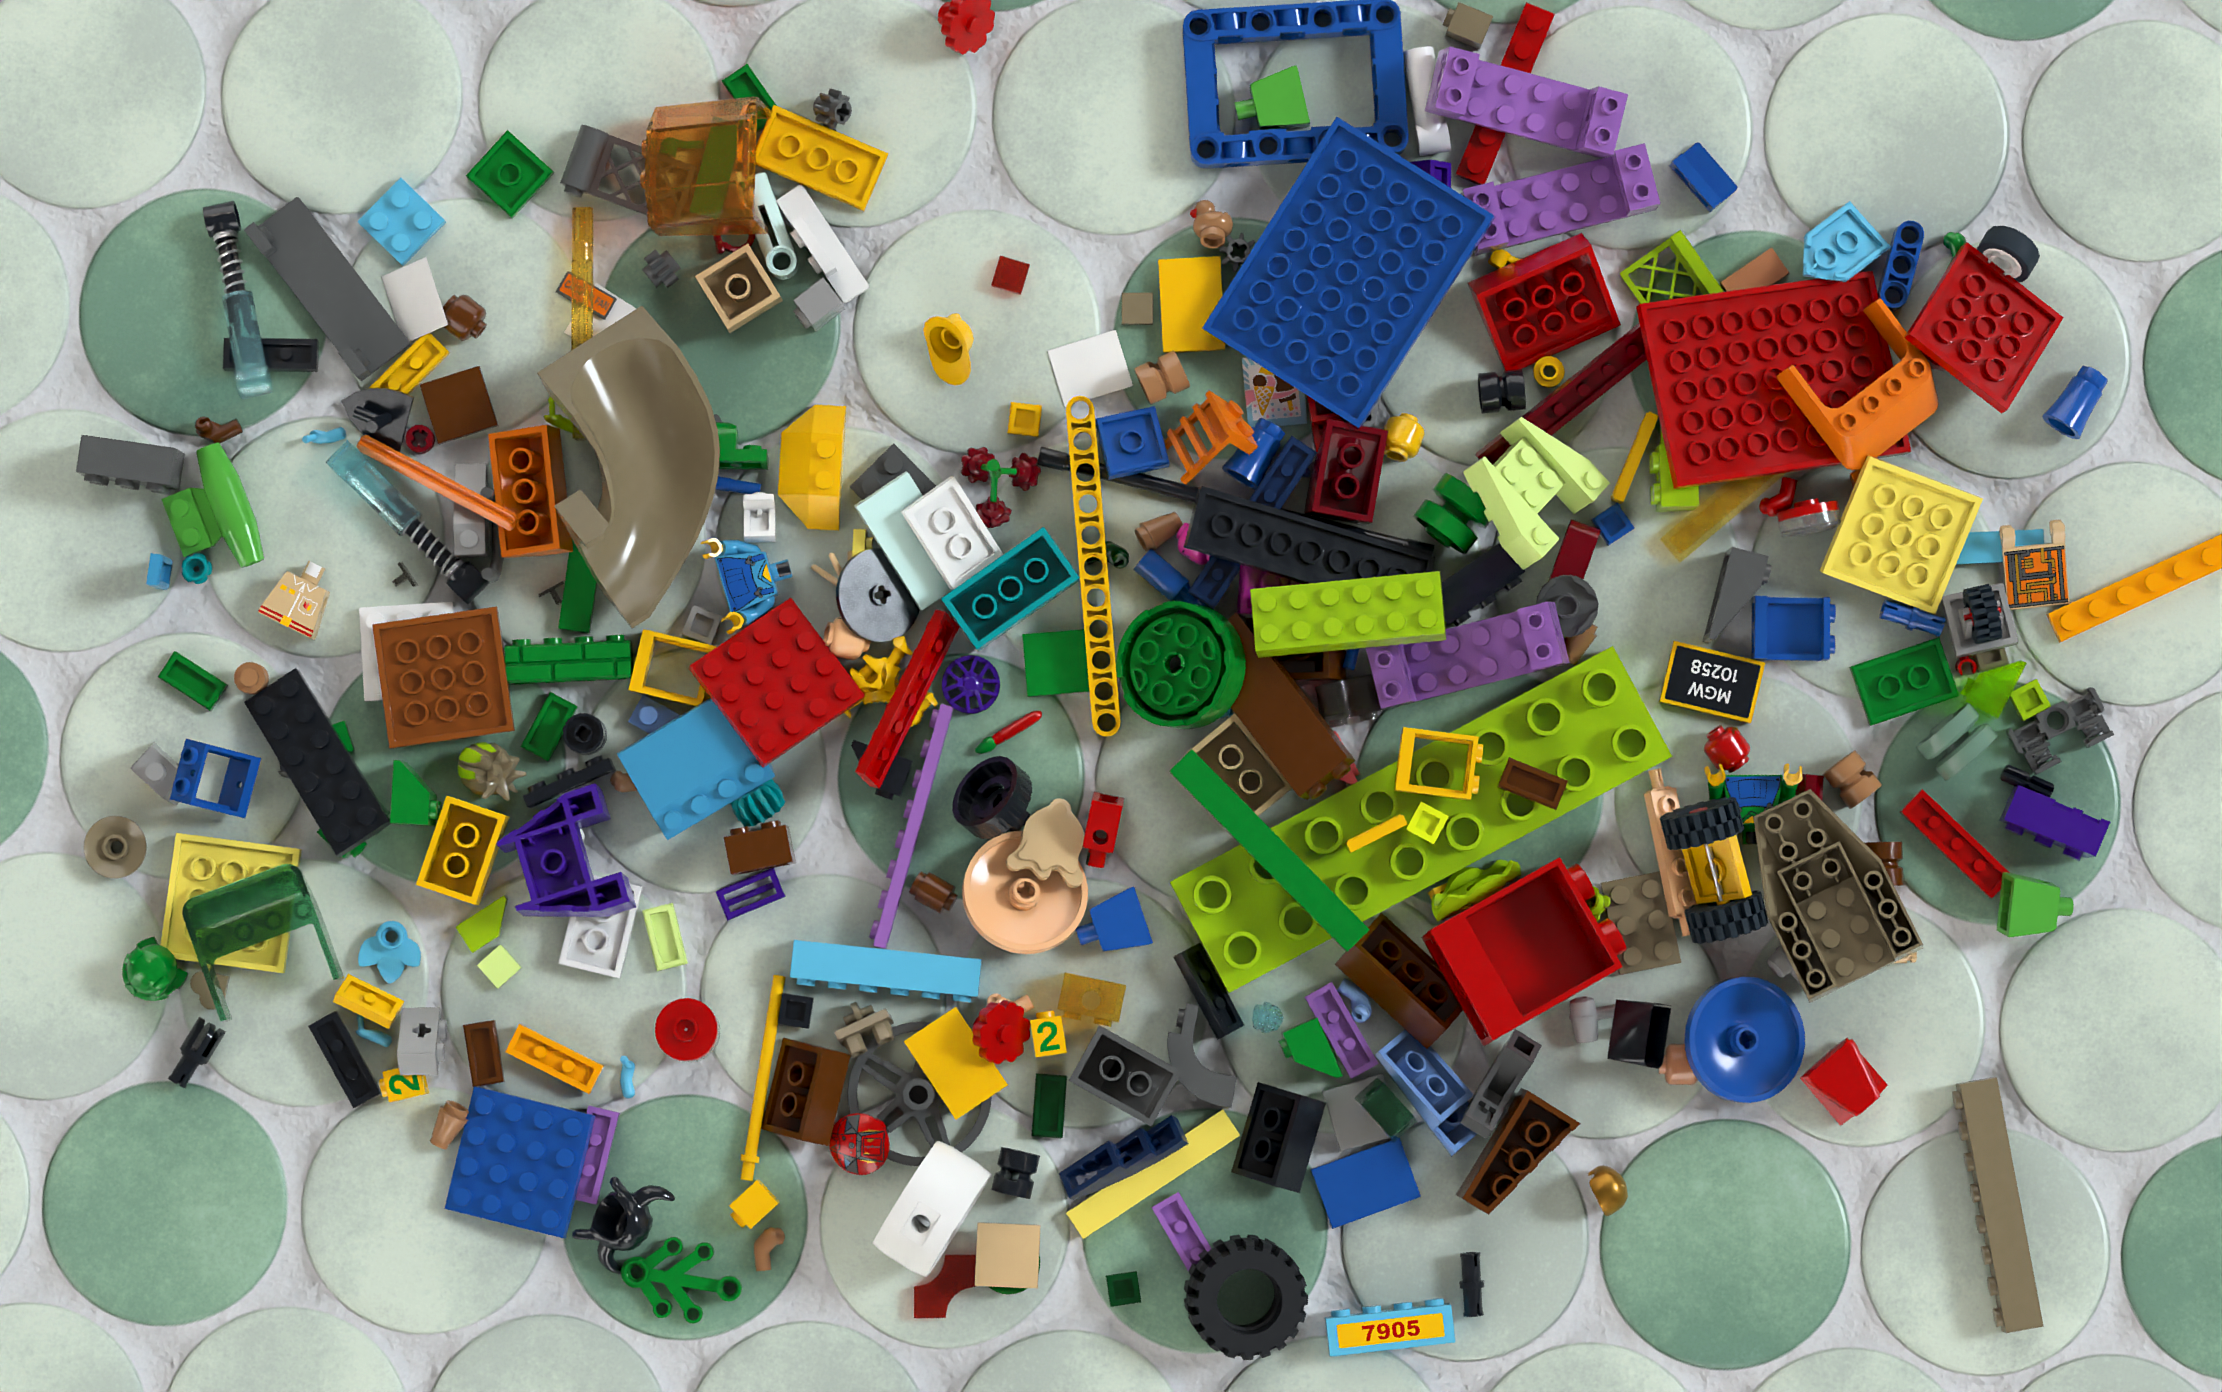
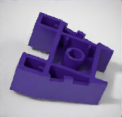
(558, 864)

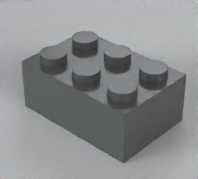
(130, 464)

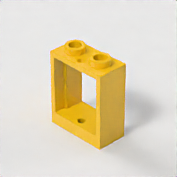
(643, 663)
(1474, 755)

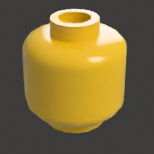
(1403, 437)

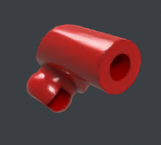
(1781, 501)

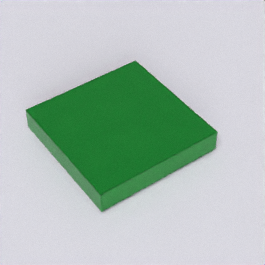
(510, 174)
(1055, 663)

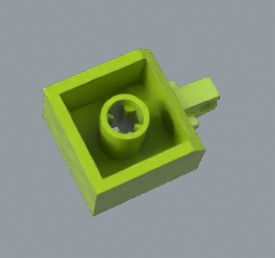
(1662, 492)

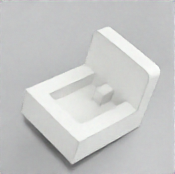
(759, 517)

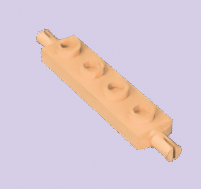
(1671, 863)

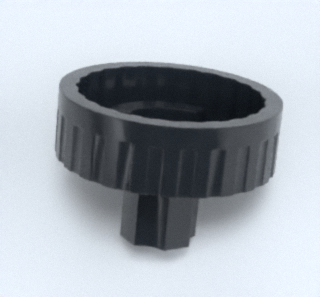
(985, 805)

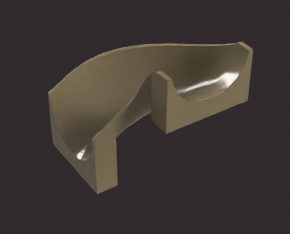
(654, 453)

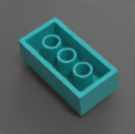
(1010, 589)

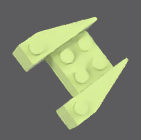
(1525, 482)

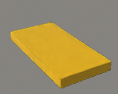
(819, 158)

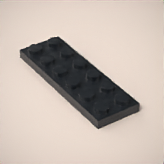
(318, 762)

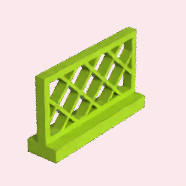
(1687, 257)

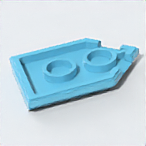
(1841, 246)

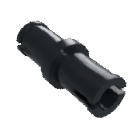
(1471, 1284)

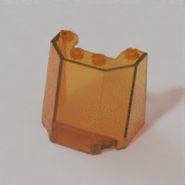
(703, 168)

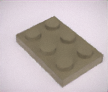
(1643, 920)

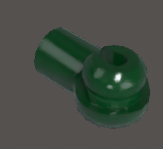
(1115, 555)

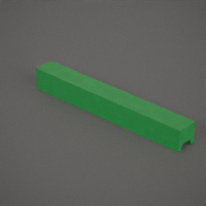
(1269, 850)

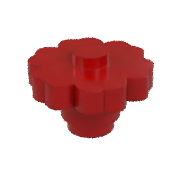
(966, 24)
(1001, 1032)

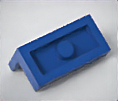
(1703, 176)

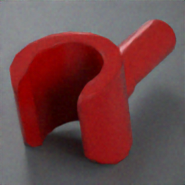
(1960, 661)

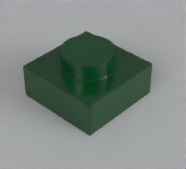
(1123, 1288)

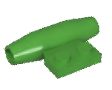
(215, 512)

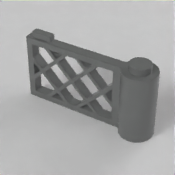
(588, 163)

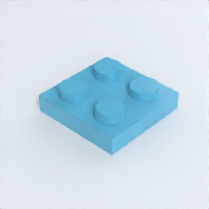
(401, 221)

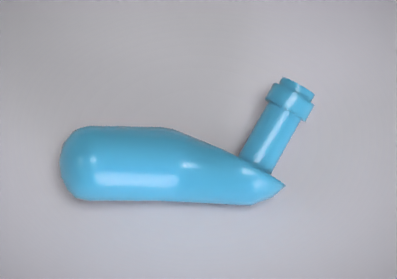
(322, 437)
(372, 1035)
(626, 1077)

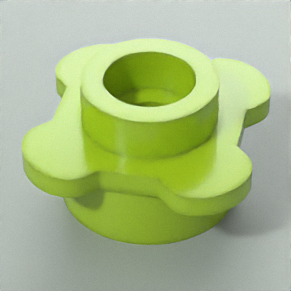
(1601, 902)

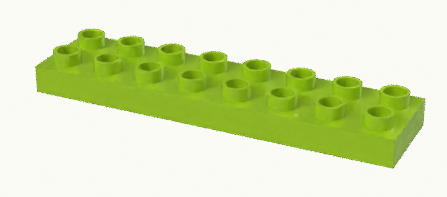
(1574, 726)

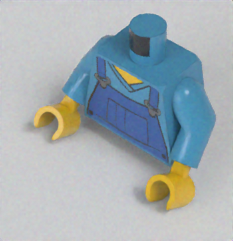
(746, 579)

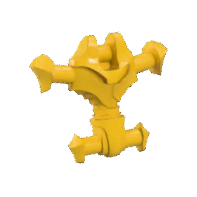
(880, 679)

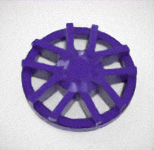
(970, 684)

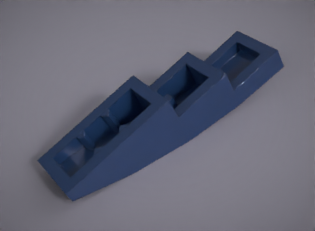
(1125, 1158)

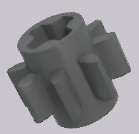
(832, 108)
(1239, 243)
(661, 268)

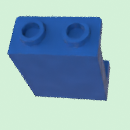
(1792, 628)

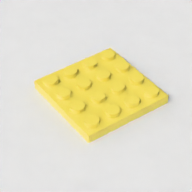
(1901, 534)
(211, 863)

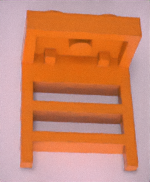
(1221, 423)

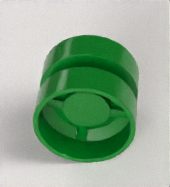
(1449, 522)

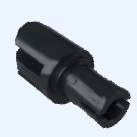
(196, 1050)

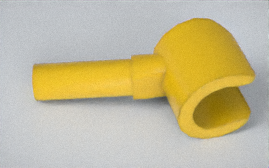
(1500, 258)

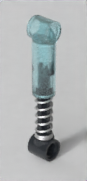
(239, 308)
(404, 519)

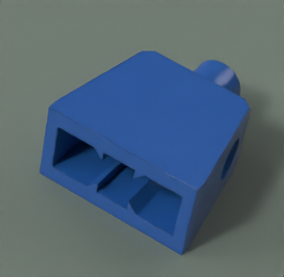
(1116, 923)

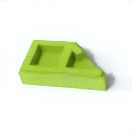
(483, 925)

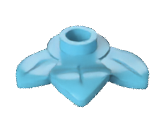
(390, 956)

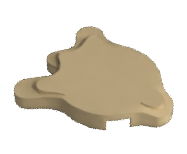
(1050, 843)

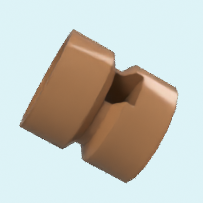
(1162, 377)
(1852, 779)

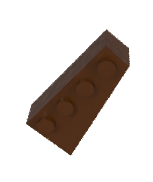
(1515, 1149)

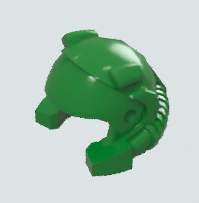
(152, 971)

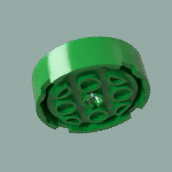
(1209, 658)

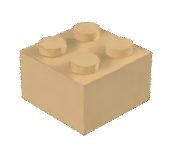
(738, 288)

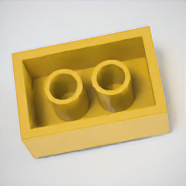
(462, 850)

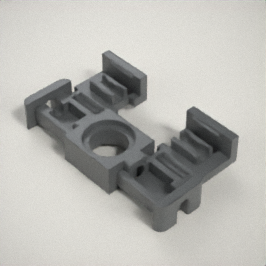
(2079, 710)

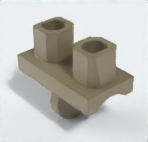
(853, 1034)

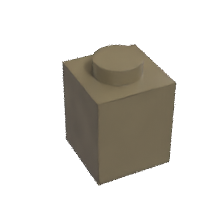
(1467, 25)

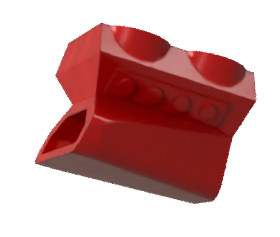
(1844, 1081)

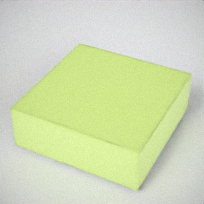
(499, 966)

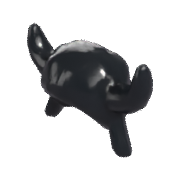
(622, 1221)

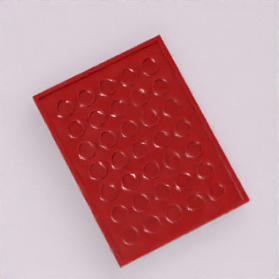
(1718, 367)

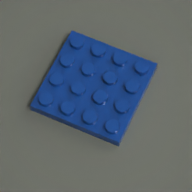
(520, 1162)

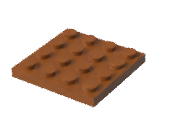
(443, 677)

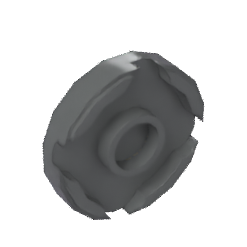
(1576, 603)

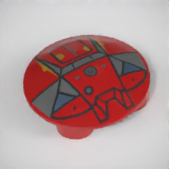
(859, 1143)

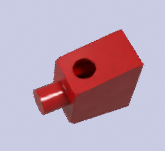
(1103, 815)

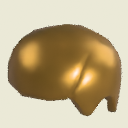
(1608, 1189)

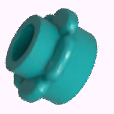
(188, 568)

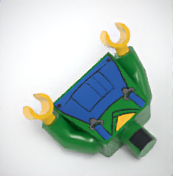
(1753, 794)

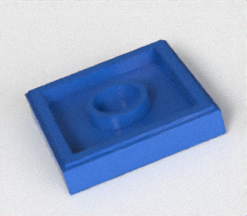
(1131, 442)

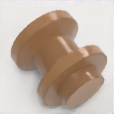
(251, 678)

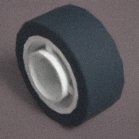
(2010, 251)

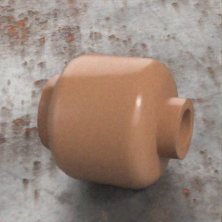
(1676, 1066)

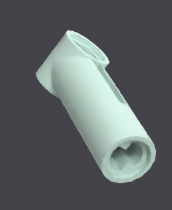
(766, 200)

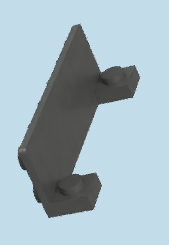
(329, 288)

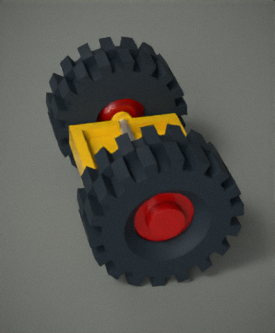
(1715, 870)

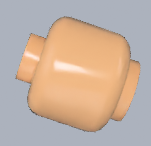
(843, 641)

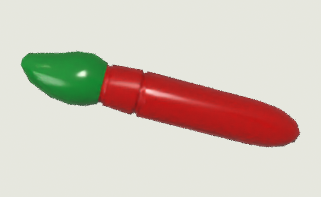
(989, 743)

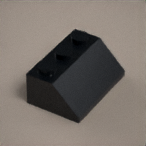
(1478, 583)
(1278, 1137)

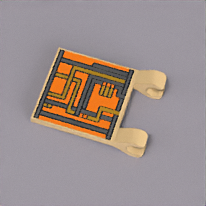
(2035, 572)

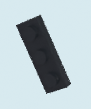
(282, 355)
(568, 781)
(1208, 991)
(345, 1059)

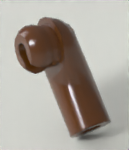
(215, 432)

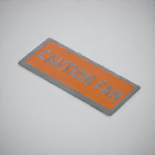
(602, 301)

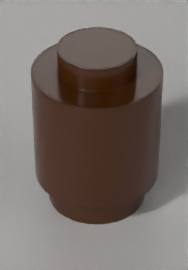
(933, 892)

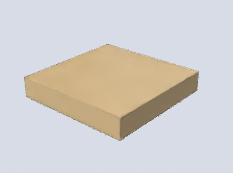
(1007, 1255)

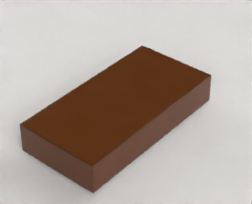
(1532, 783)
(483, 1053)

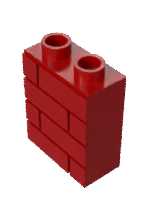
(1525, 949)

